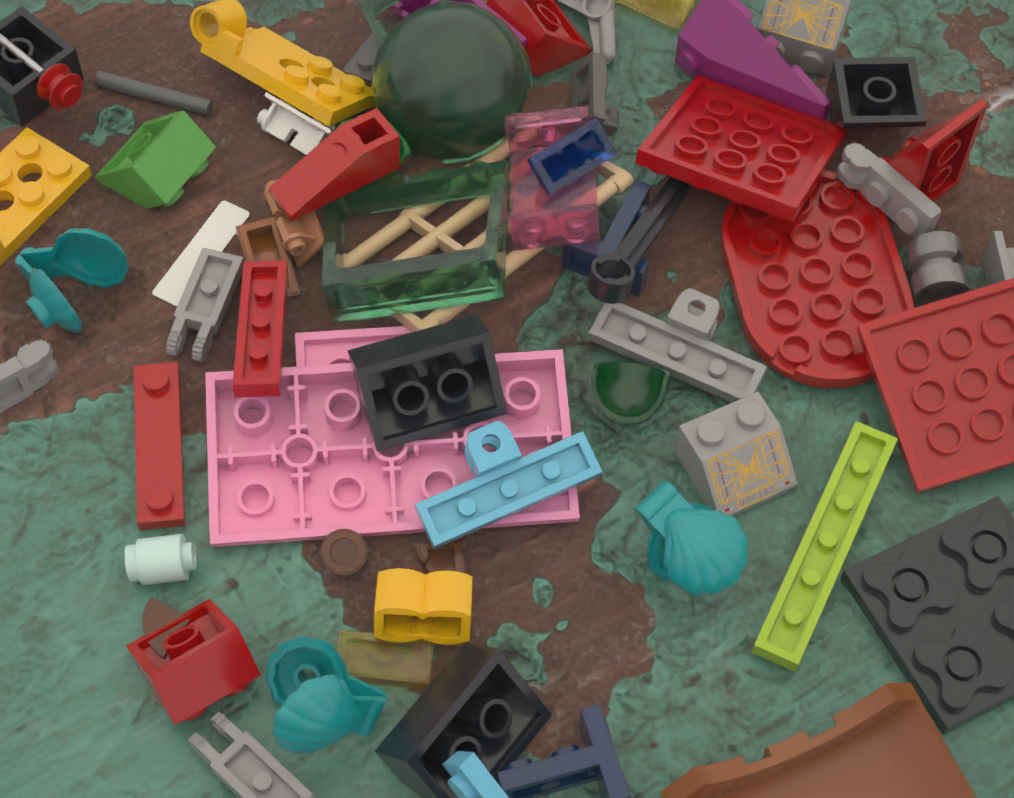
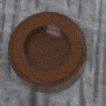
(344, 552)

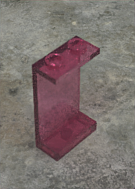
(569, 213)

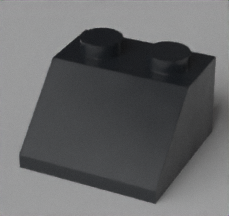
(875, 93)

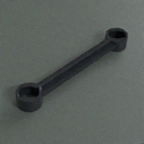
(635, 245)

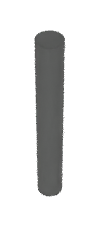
(153, 93)

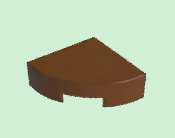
(444, 558)
(157, 616)

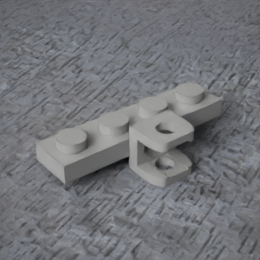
(680, 345)

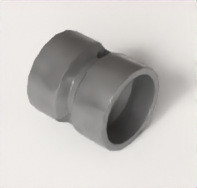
(936, 267)

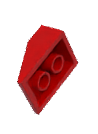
(941, 153)

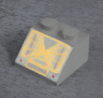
(806, 31)
(736, 456)

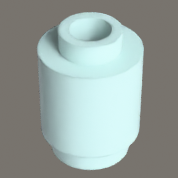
(160, 559)

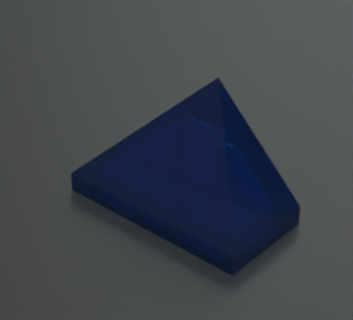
(571, 156)

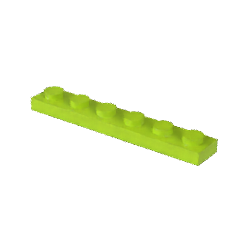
(824, 547)

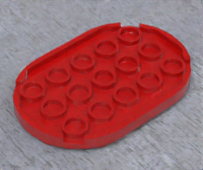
(814, 282)

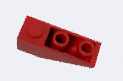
(339, 165)

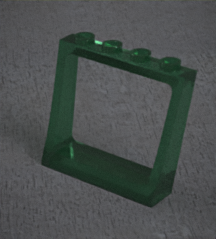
(424, 280)

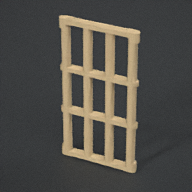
(440, 237)

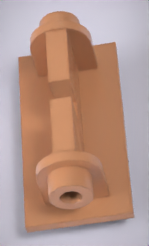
(300, 237)

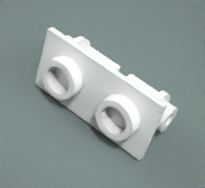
(285, 118)

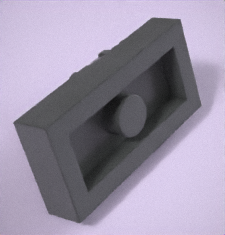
(589, 88)

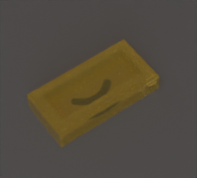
(385, 661)

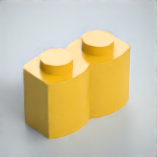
(423, 606)

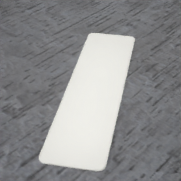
(213, 235)

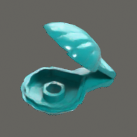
(78, 254)
(692, 542)
(319, 708)

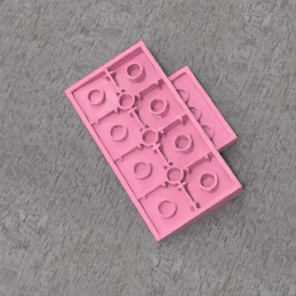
(310, 464)

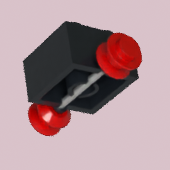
(35, 68)

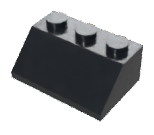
(428, 381)
(469, 707)

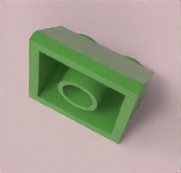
(158, 161)

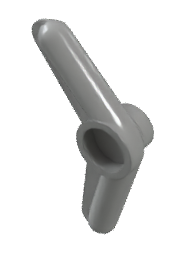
(601, 24)

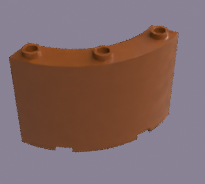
(875, 751)

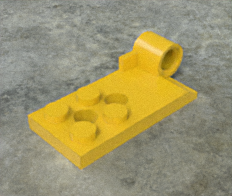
(278, 64)
(36, 200)

